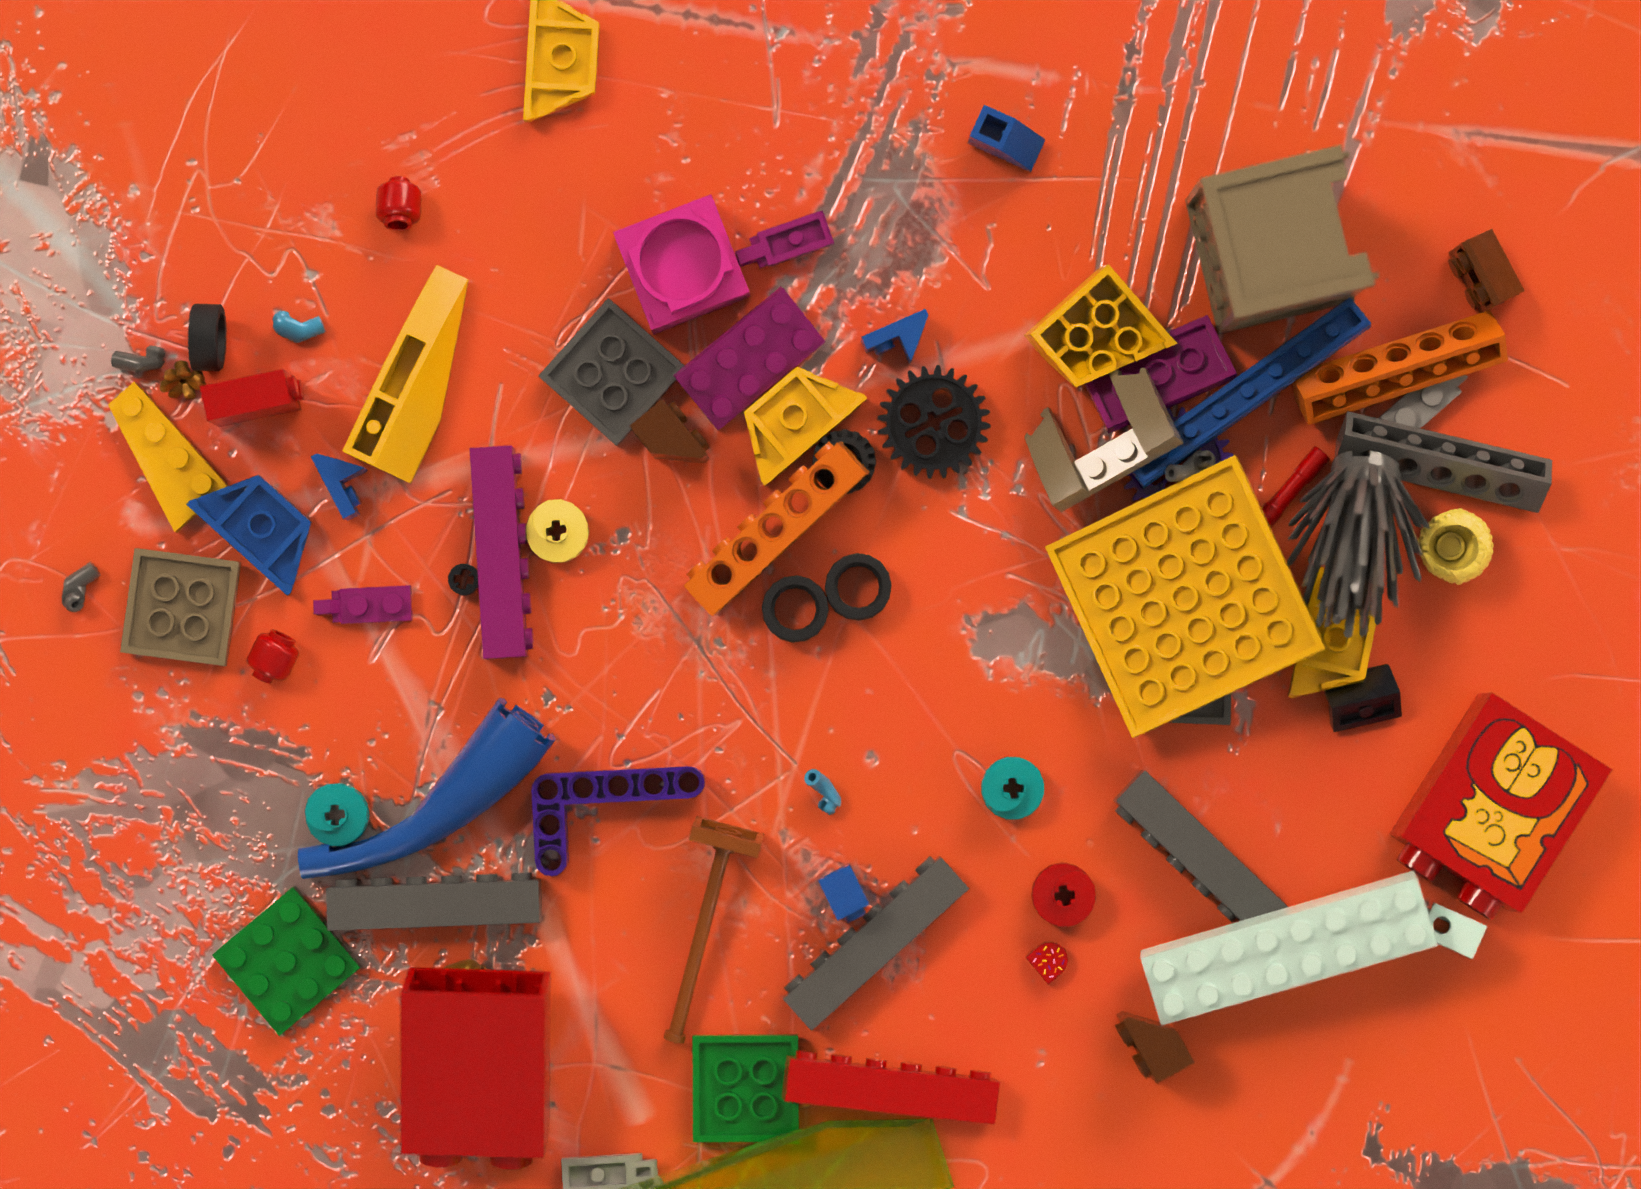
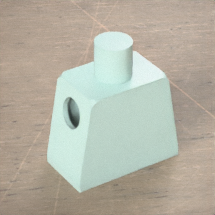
(1463, 933)

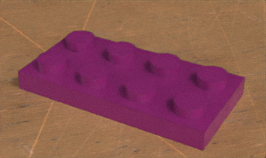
(749, 358)
(1178, 372)

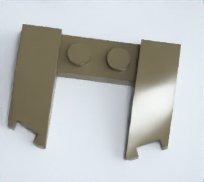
(1150, 437)

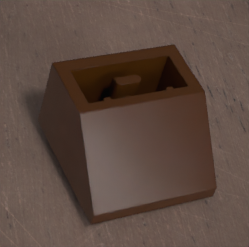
(1484, 271)
(666, 436)
(1157, 1046)

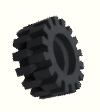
(855, 443)

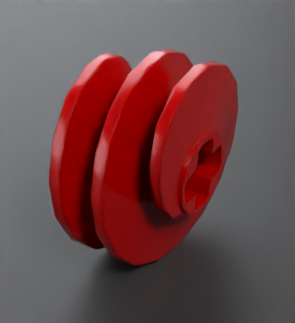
(1074, 880)

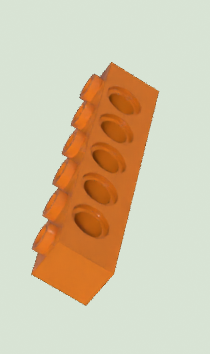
(1400, 367)
(847, 474)

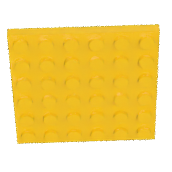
(1185, 597)

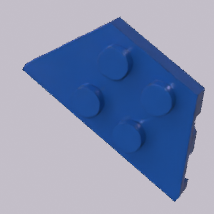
(259, 526)

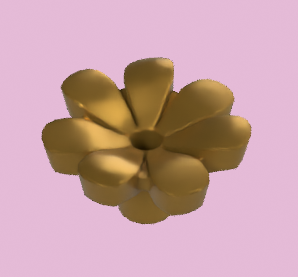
(182, 381)

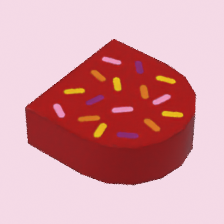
(1048, 960)

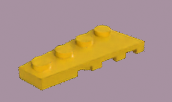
(165, 455)

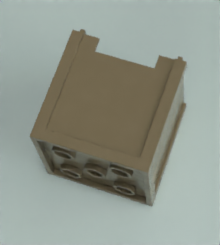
(1275, 240)

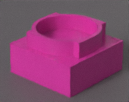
(682, 264)

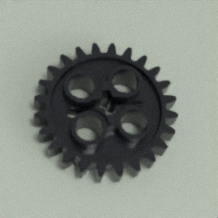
(919, 393)

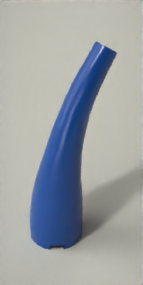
(481, 774)

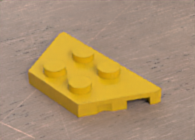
(559, 58)
(795, 418)
(1343, 660)

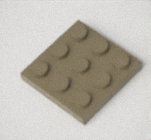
(180, 607)

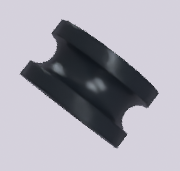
(458, 570)

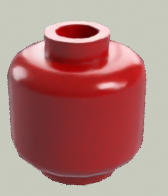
(398, 203)
(272, 656)

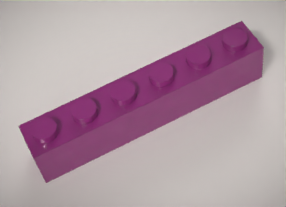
(499, 552)

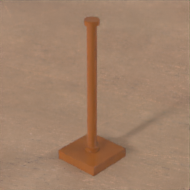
(725, 840)

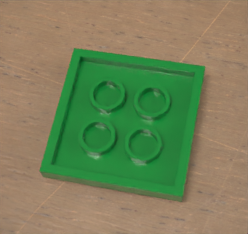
(286, 960)
(741, 1087)

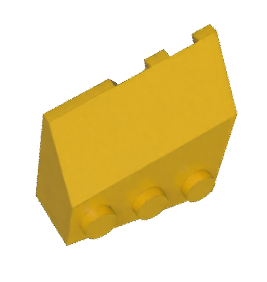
(1097, 330)

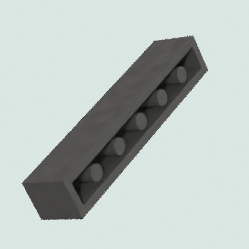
(1194, 850)
(434, 904)
(875, 942)

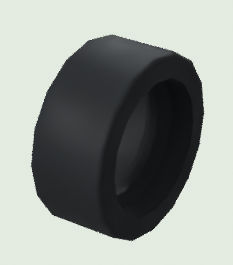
(207, 337)
(862, 561)
(790, 583)

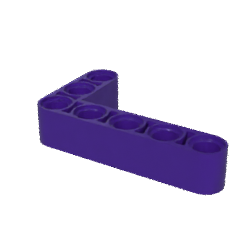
(601, 794)

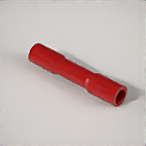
(1302, 475)

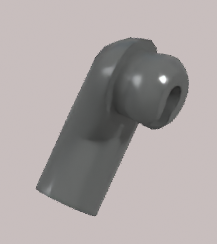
(138, 363)
(1195, 463)
(75, 587)

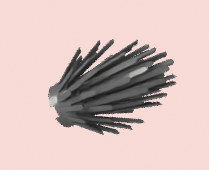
(1353, 537)

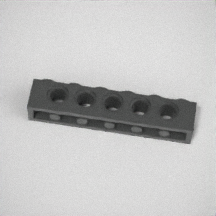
(1451, 461)

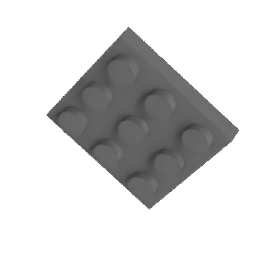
(612, 371)

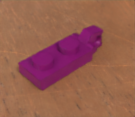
(787, 241)
(368, 605)

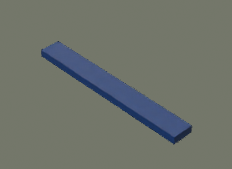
(1260, 384)

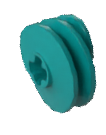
(324, 801)
(1001, 802)

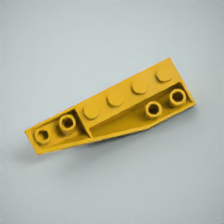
(413, 382)

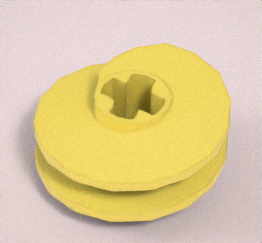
(571, 542)

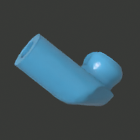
(295, 330)
(823, 785)

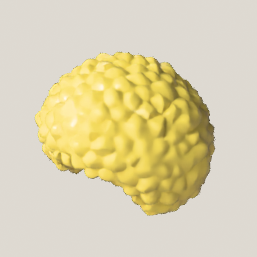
(1456, 546)

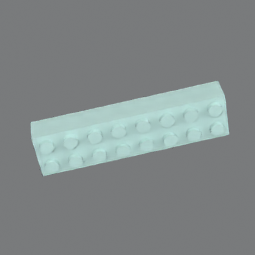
(1288, 948)

